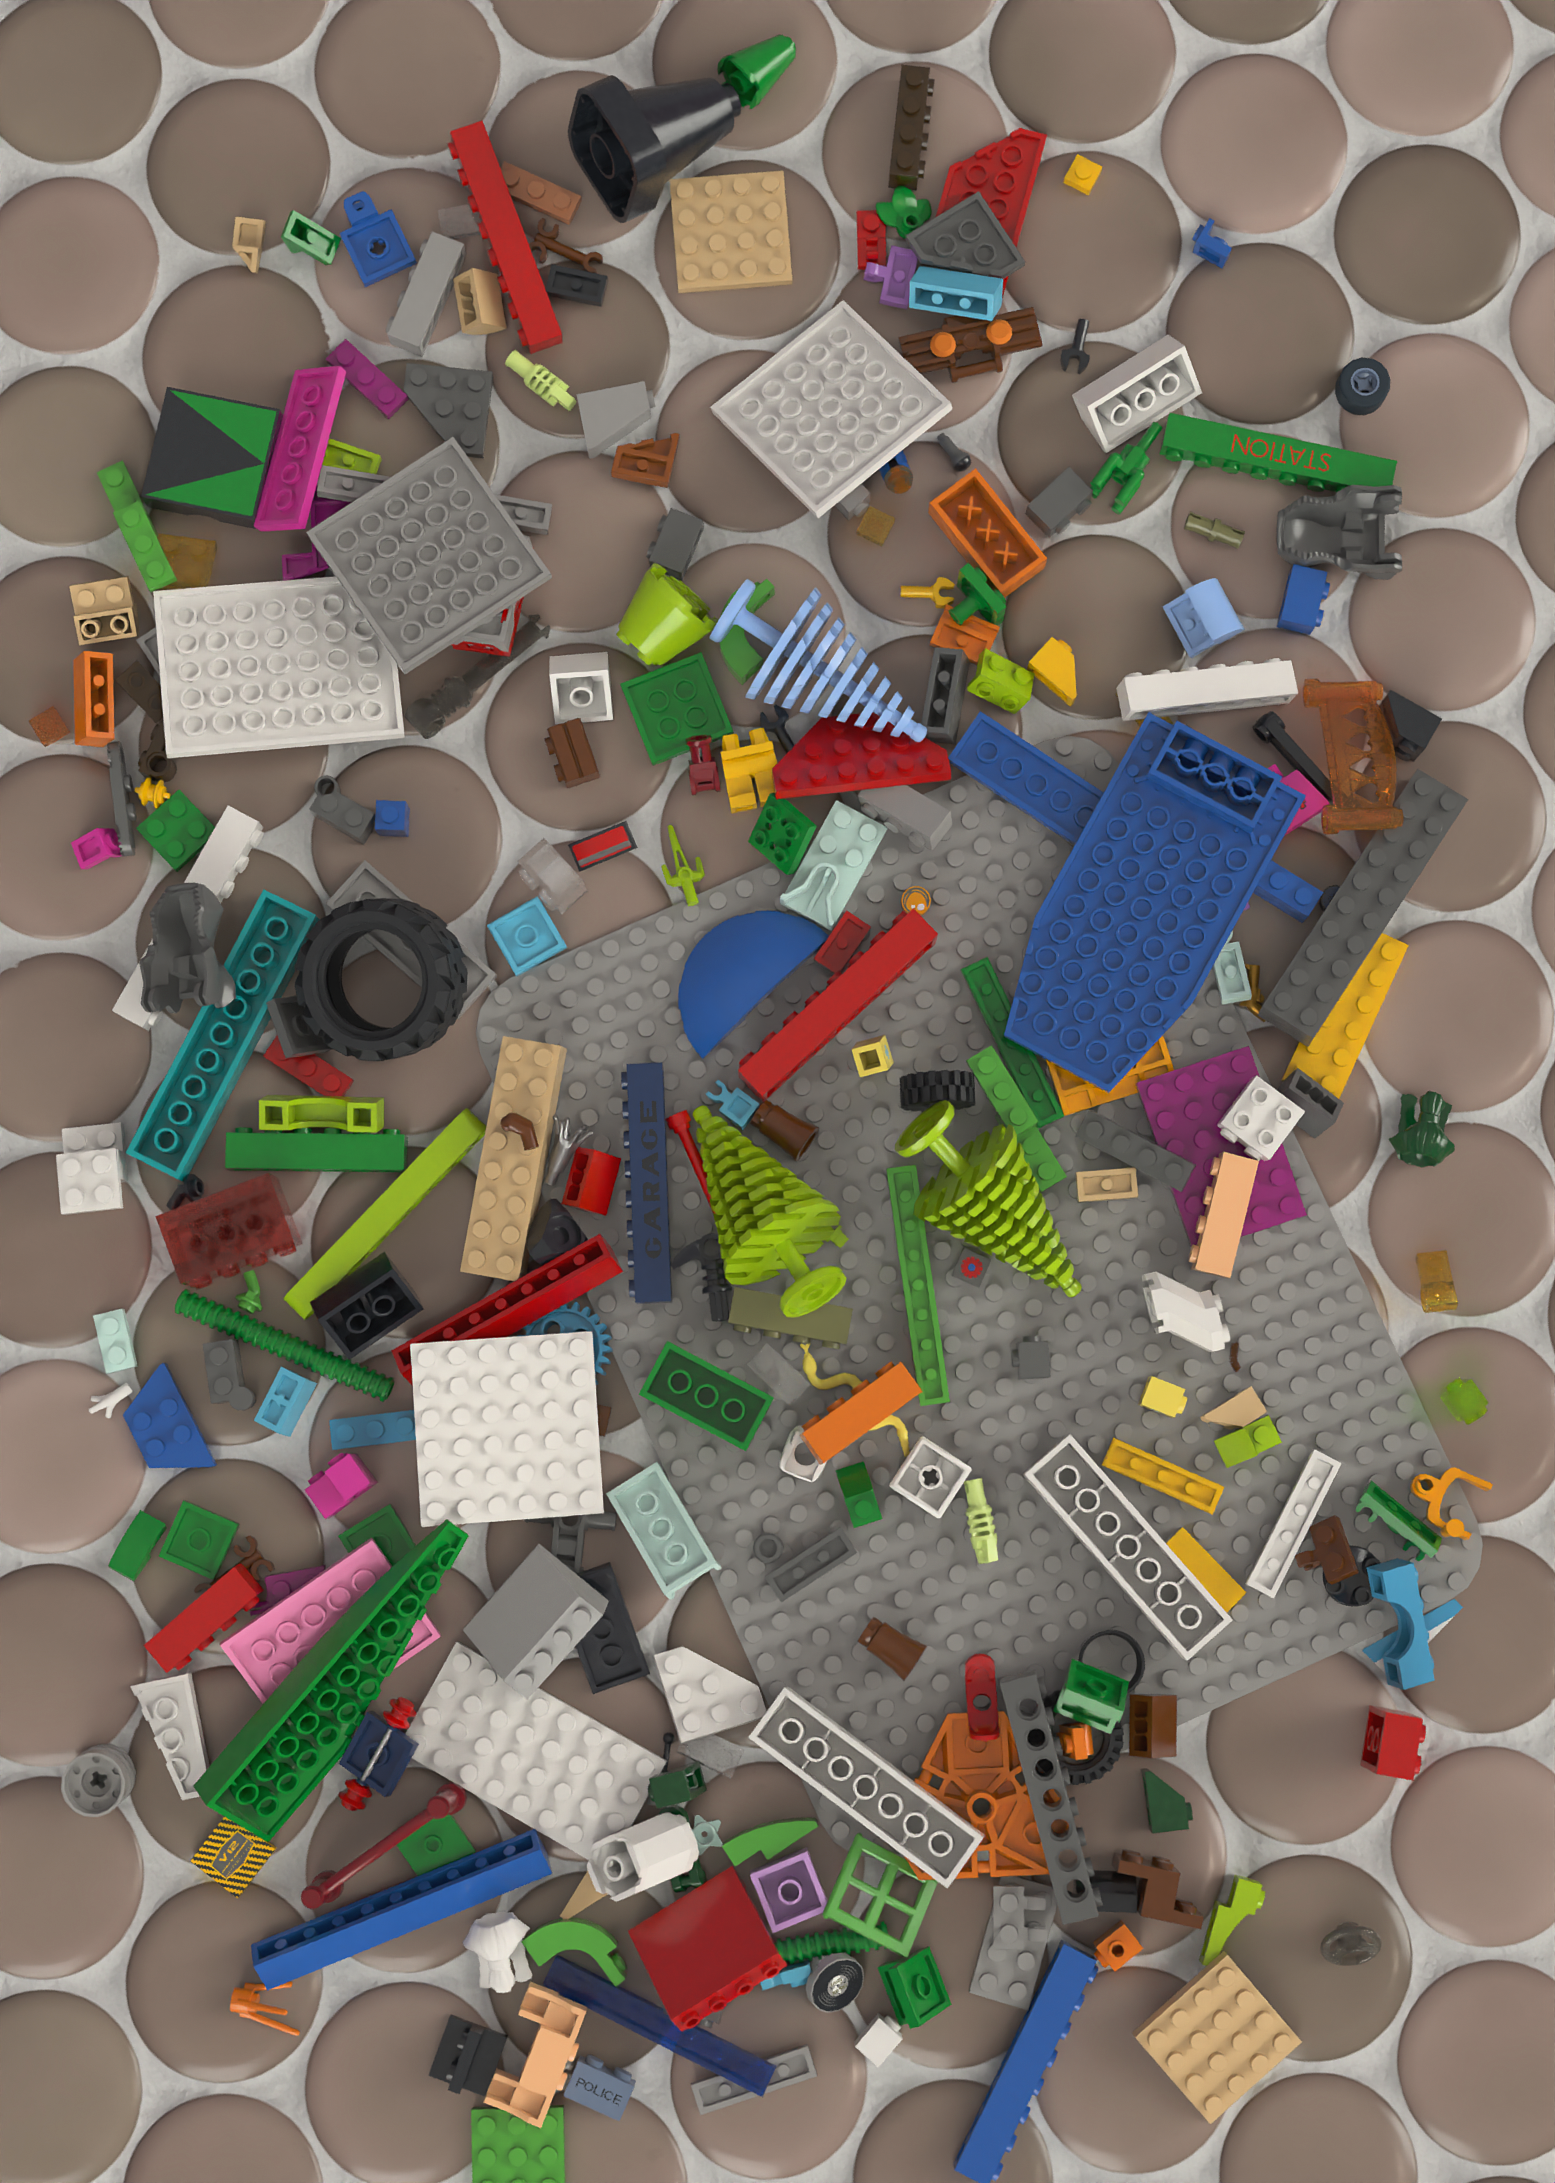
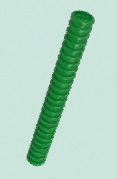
(284, 1345)
(825, 1944)

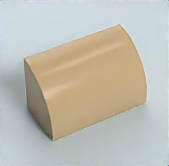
(479, 302)

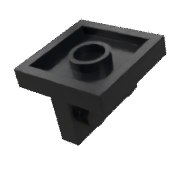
(467, 2056)

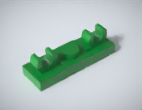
(1399, 1521)

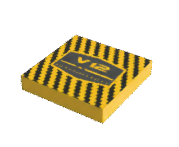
(233, 1856)

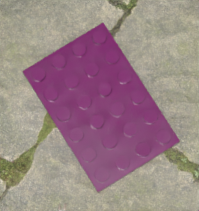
(1184, 1119)

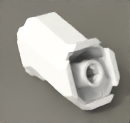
(1185, 1312)
(643, 1856)

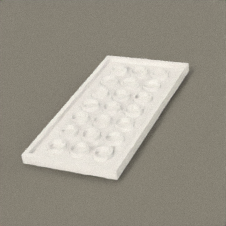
(531, 1754)

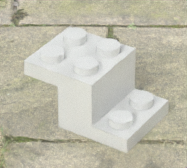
(92, 1168)

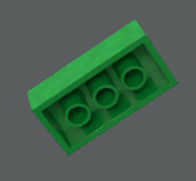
(706, 1396)

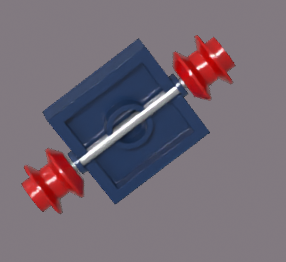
(378, 1754)

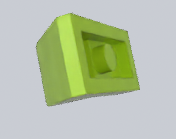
(1247, 1441)

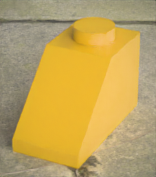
(1056, 669)

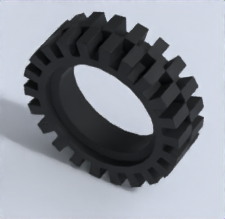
(1092, 1769)

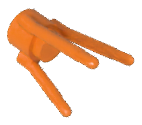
(247, 2003)

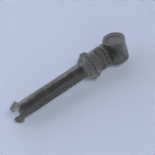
(429, 715)

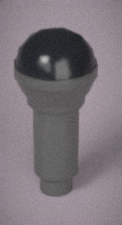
(960, 460)

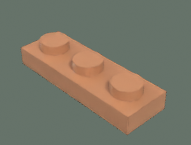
(540, 193)

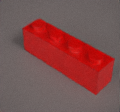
(204, 1617)

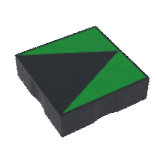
(211, 457)

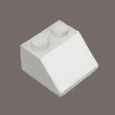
(581, 687)

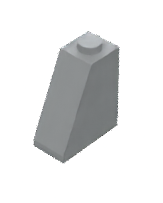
(613, 414)

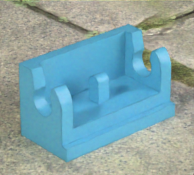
(285, 1402)

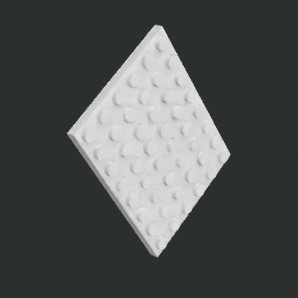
(271, 669)

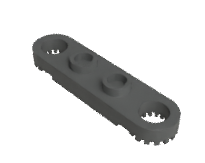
(123, 809)

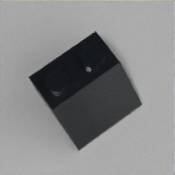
(1408, 725)

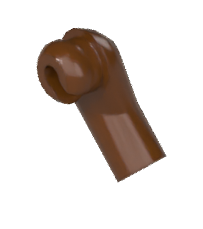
(521, 1126)

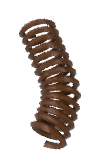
(1234, 1350)

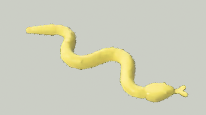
(852, 1380)

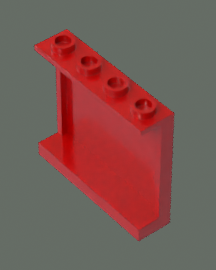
(706, 1949)

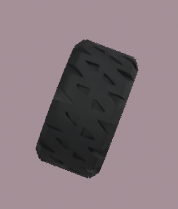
(322, 992)

